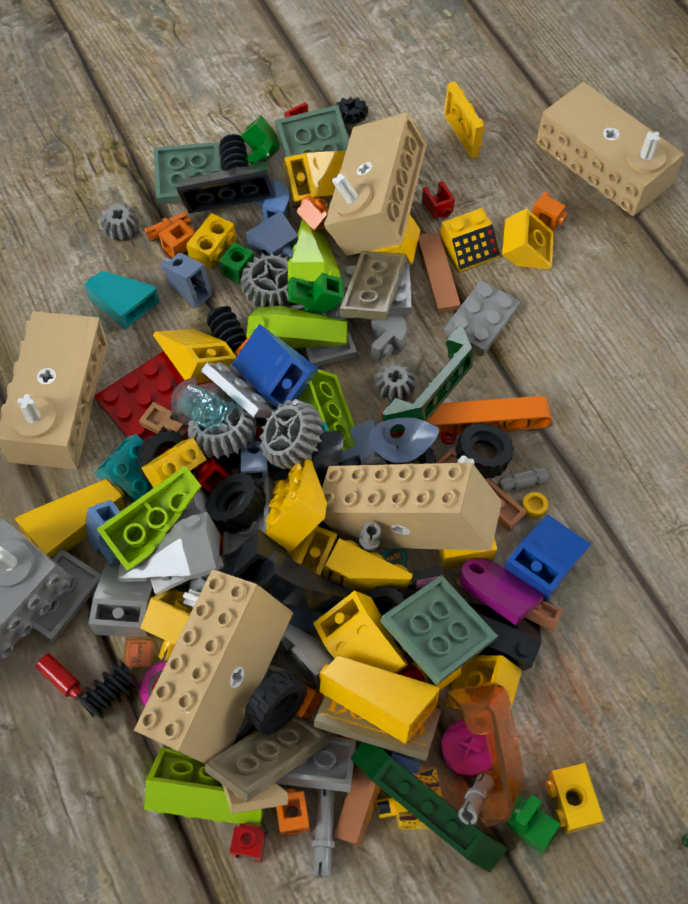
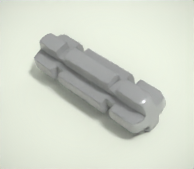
(524, 479)

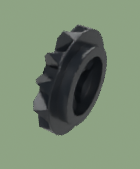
(355, 115)

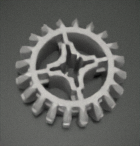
(266, 280)
(291, 434)
(229, 436)

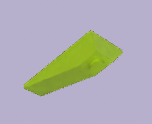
(311, 256)
(299, 327)
(145, 523)

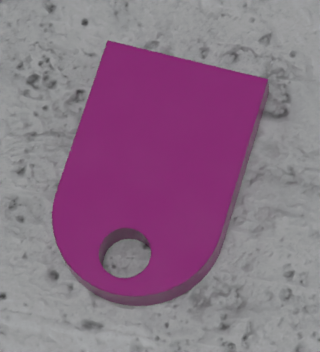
(499, 589)

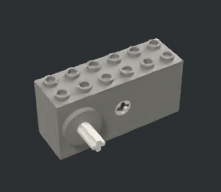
(27, 585)

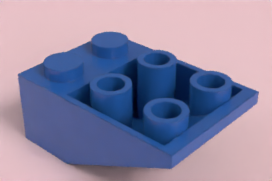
(274, 367)
(547, 556)

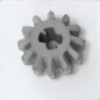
(119, 221)
(394, 382)

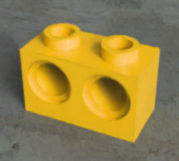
(211, 240)

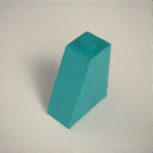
(121, 297)

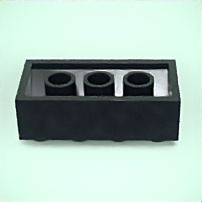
(227, 187)

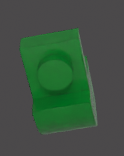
(261, 139)
(318, 296)
(533, 824)

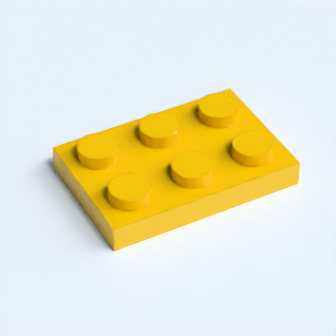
(463, 119)

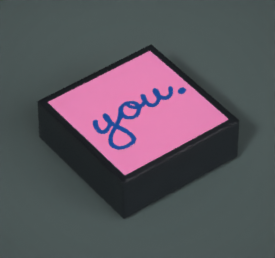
(424, 576)

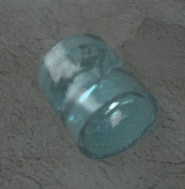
(202, 406)

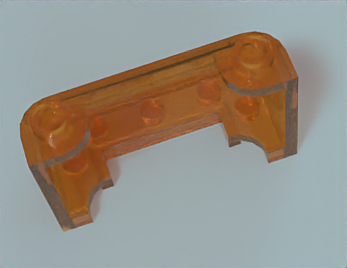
(489, 712)

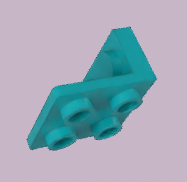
(123, 468)

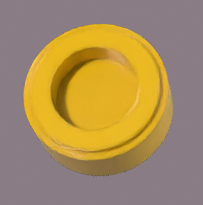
(535, 505)

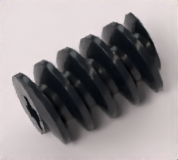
(233, 152)
(226, 327)
(108, 690)

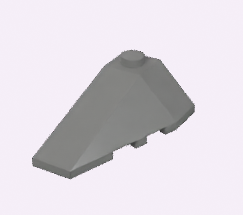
(186, 551)
(305, 654)

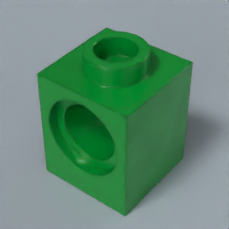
(235, 261)

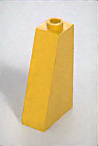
(64, 520)
(379, 696)

